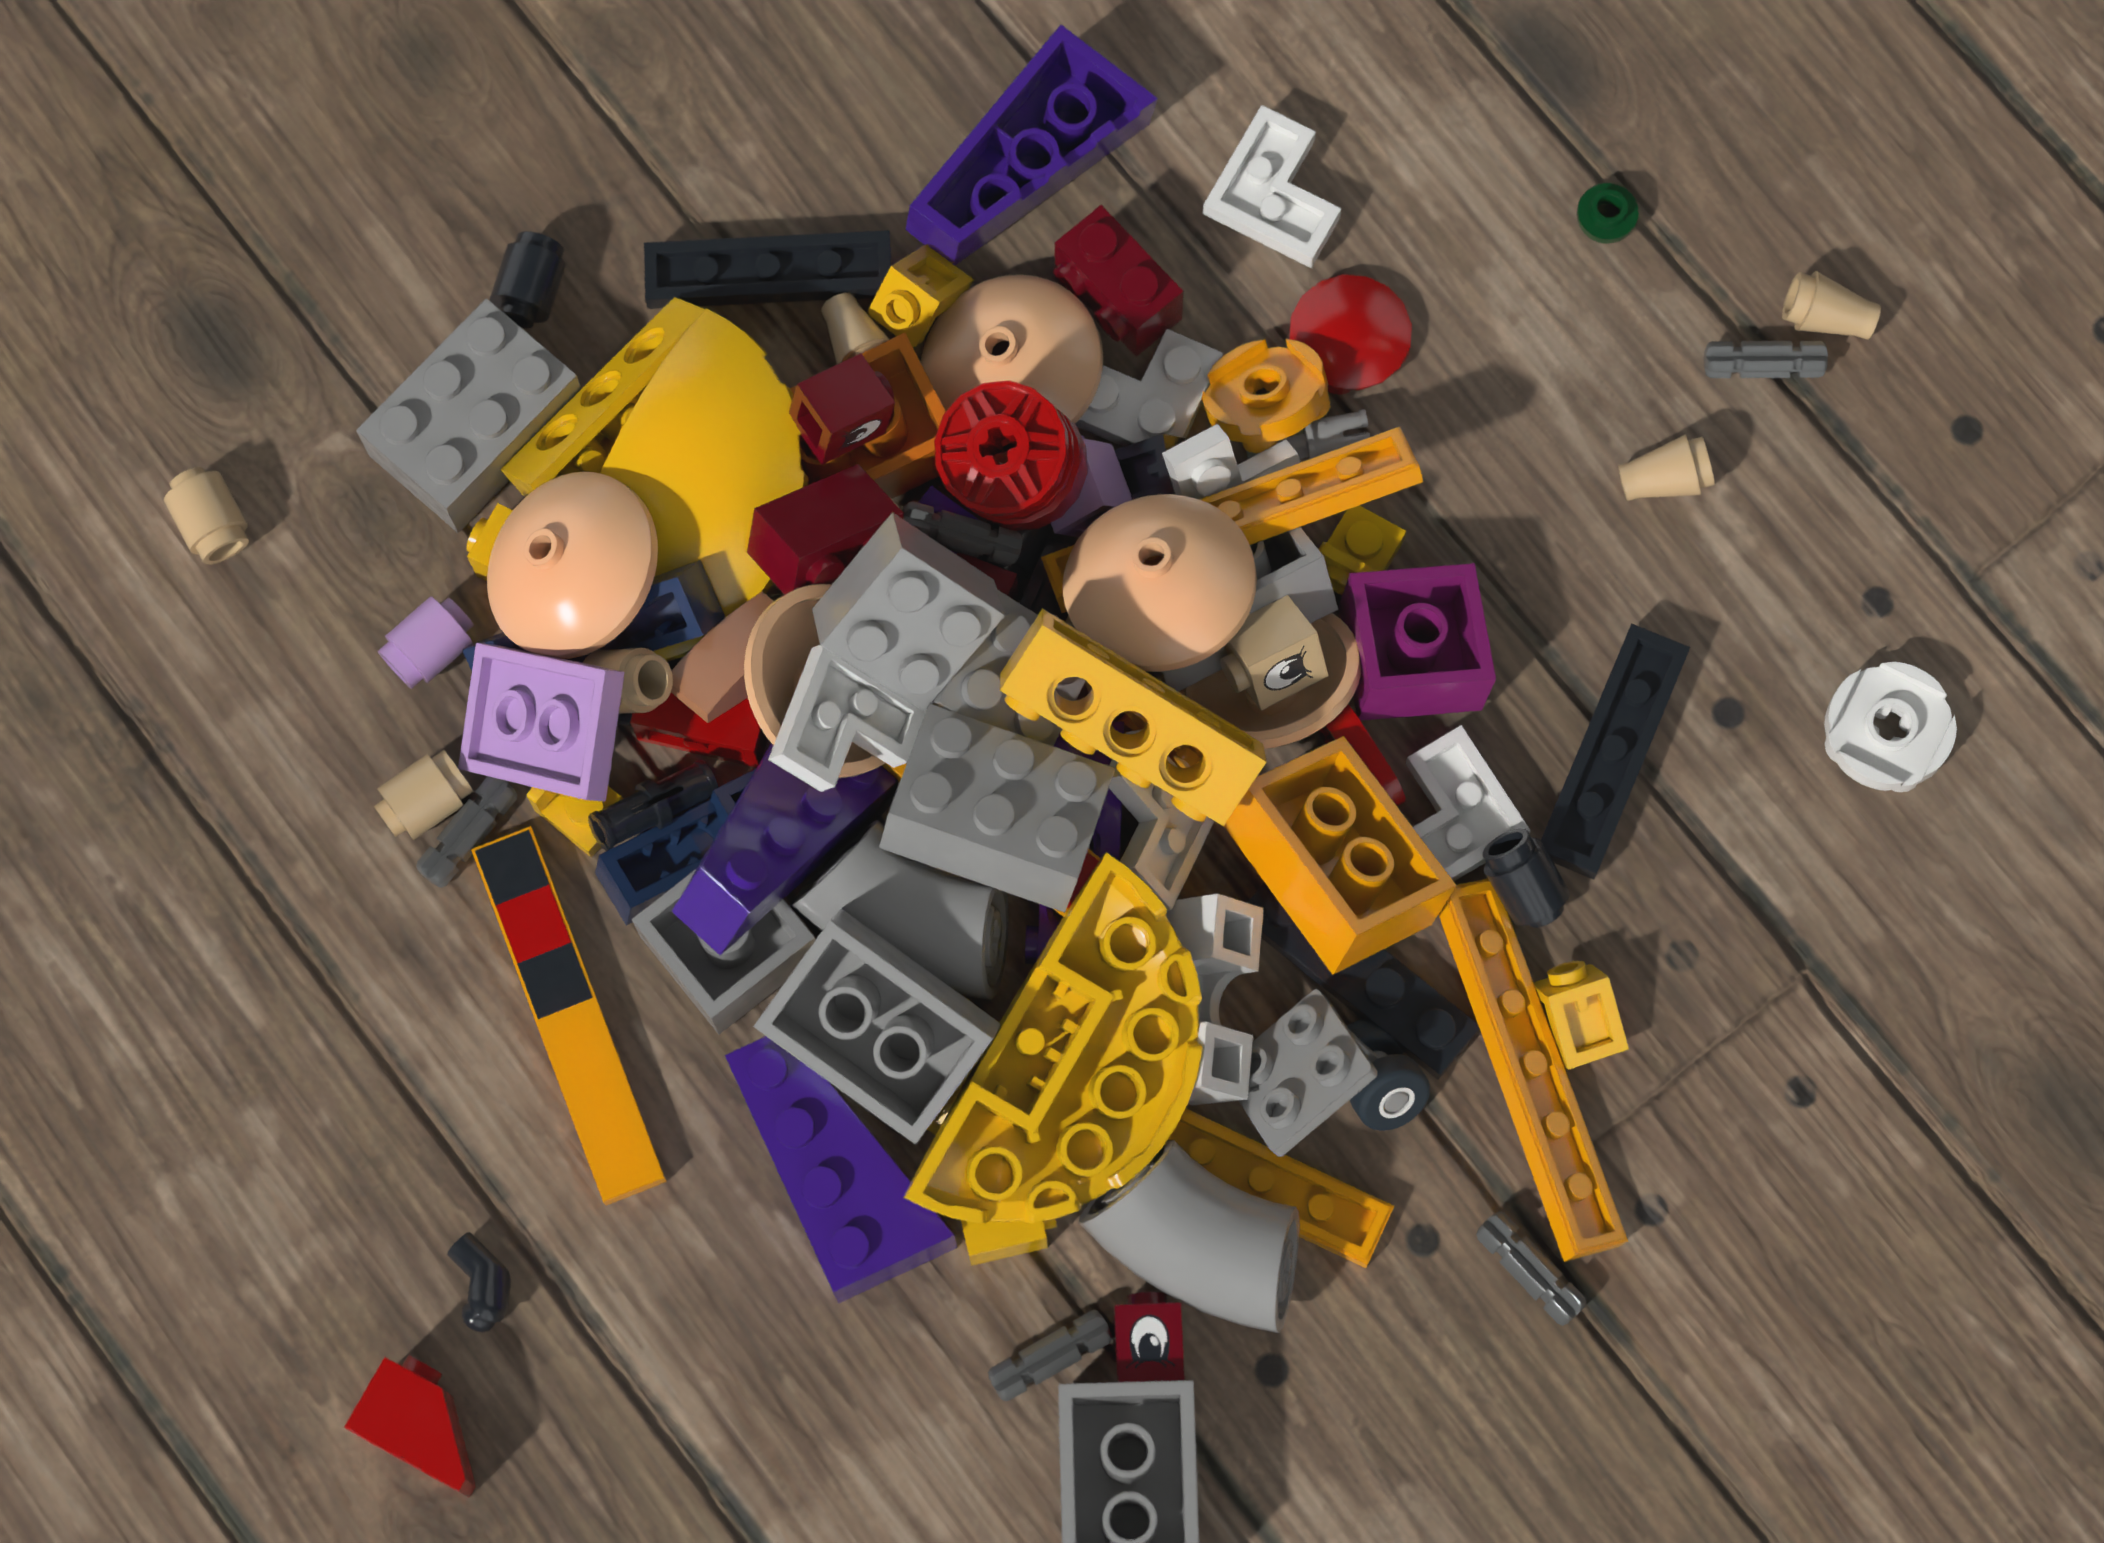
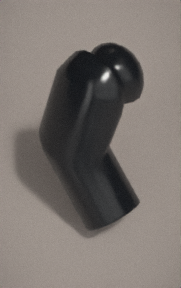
(488, 1283)

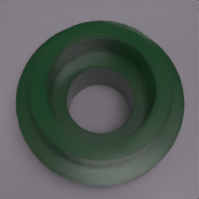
(1602, 228)

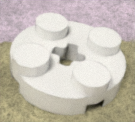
(1924, 715)

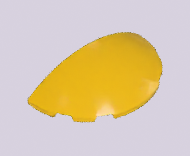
(706, 452)
(1080, 1070)

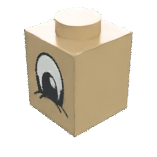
(1274, 654)

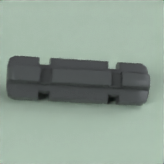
(1765, 359)
(965, 534)
(466, 831)
(1531, 1268)
(1050, 1355)

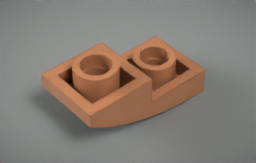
(712, 672)

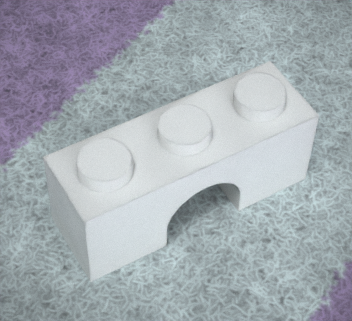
(1222, 944)

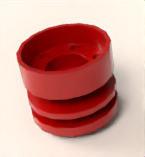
(1041, 472)

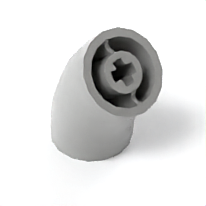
(925, 912)
(1201, 1239)

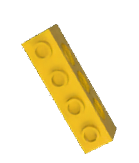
(590, 422)
(1059, 651)

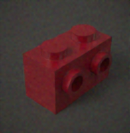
(1118, 281)
(818, 528)

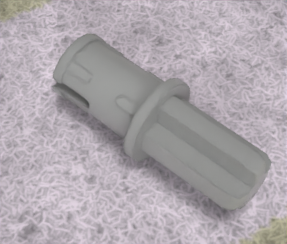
(1326, 435)

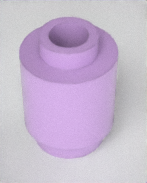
(426, 641)

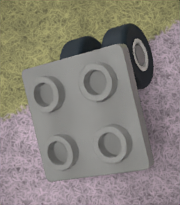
(1316, 1064)

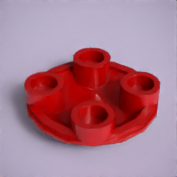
(1354, 329)

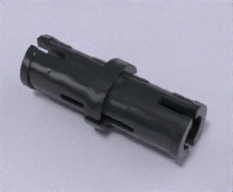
(623, 820)

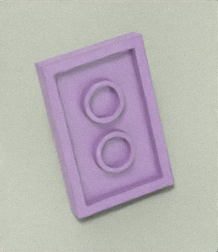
(541, 721)

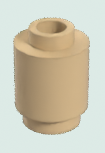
(206, 515)
(646, 676)
(422, 795)

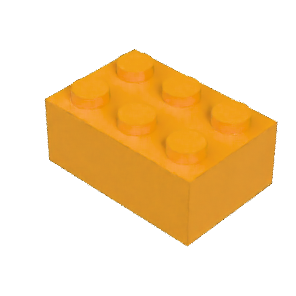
(1339, 855)

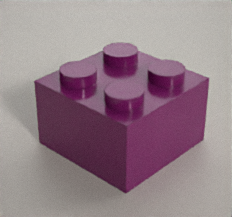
(1418, 641)

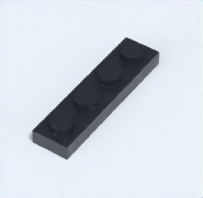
(766, 268)
(1613, 750)
(1377, 989)

